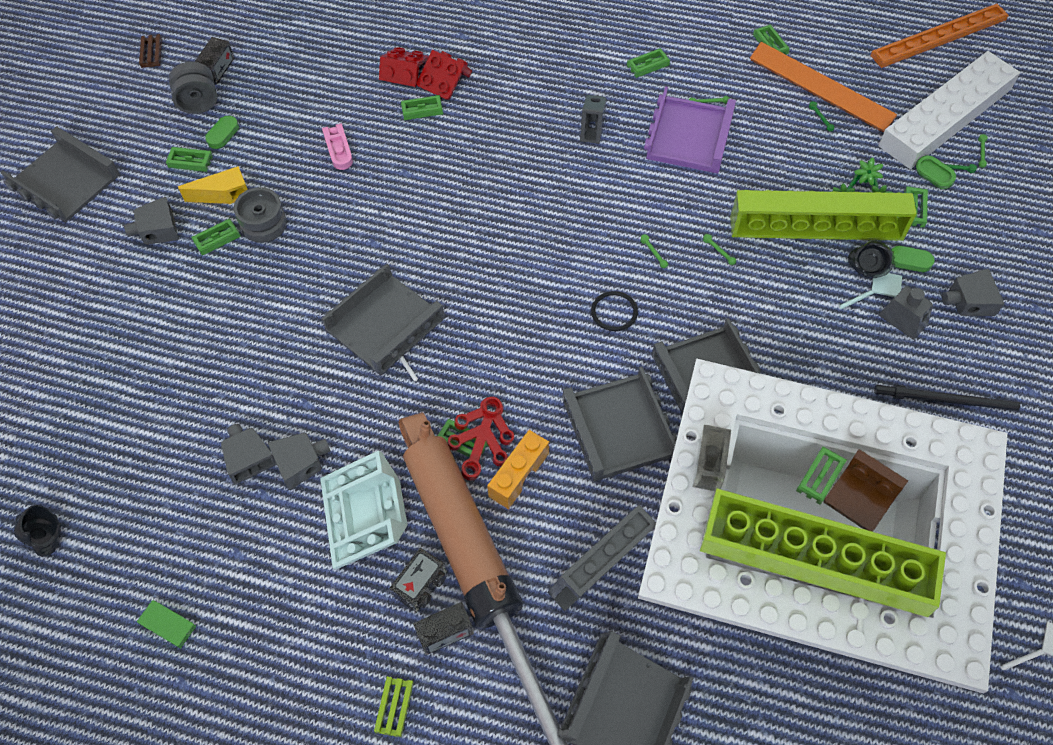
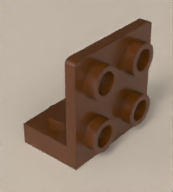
(865, 491)

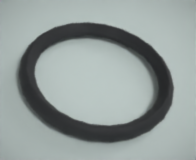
(611, 293)

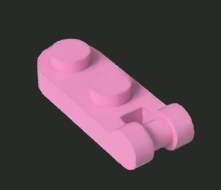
(338, 147)

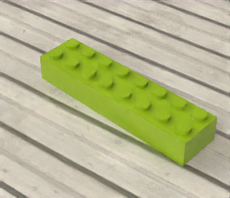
(822, 215)
(824, 553)

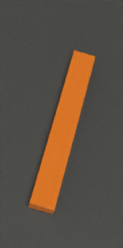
(939, 35)
(823, 87)

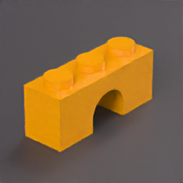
(509, 479)

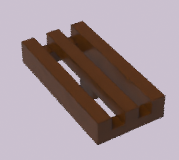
(143, 48)

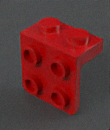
(401, 66)
(442, 74)

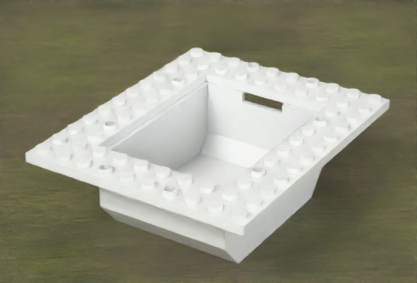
(951, 476)

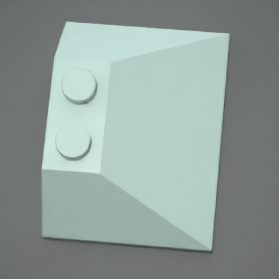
(362, 509)

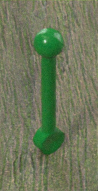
(813, 106)
(971, 168)

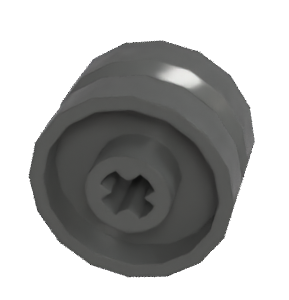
(192, 87)
(260, 214)

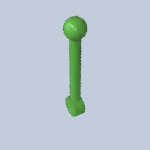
(724, 100)
(982, 138)
(707, 238)
(645, 240)

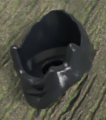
(872, 259)
(38, 529)

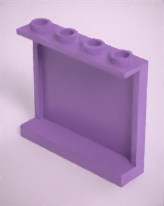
(689, 133)

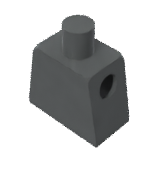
(593, 111)
(153, 223)
(974, 295)
(908, 311)
(245, 454)
(298, 458)

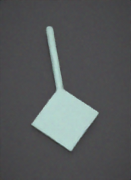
(886, 285)

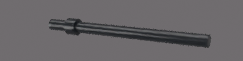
(901, 392)

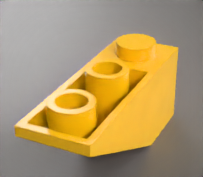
(216, 188)

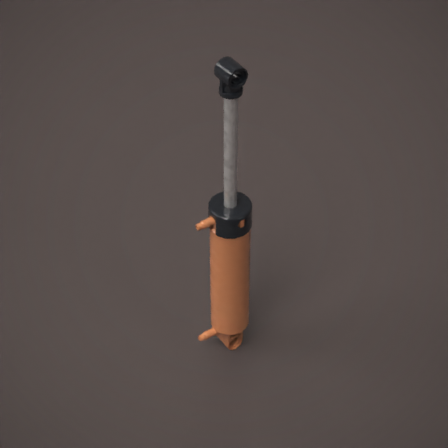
(471, 552)

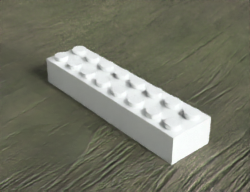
(948, 109)

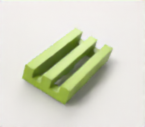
(398, 683)

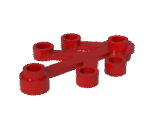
(482, 433)

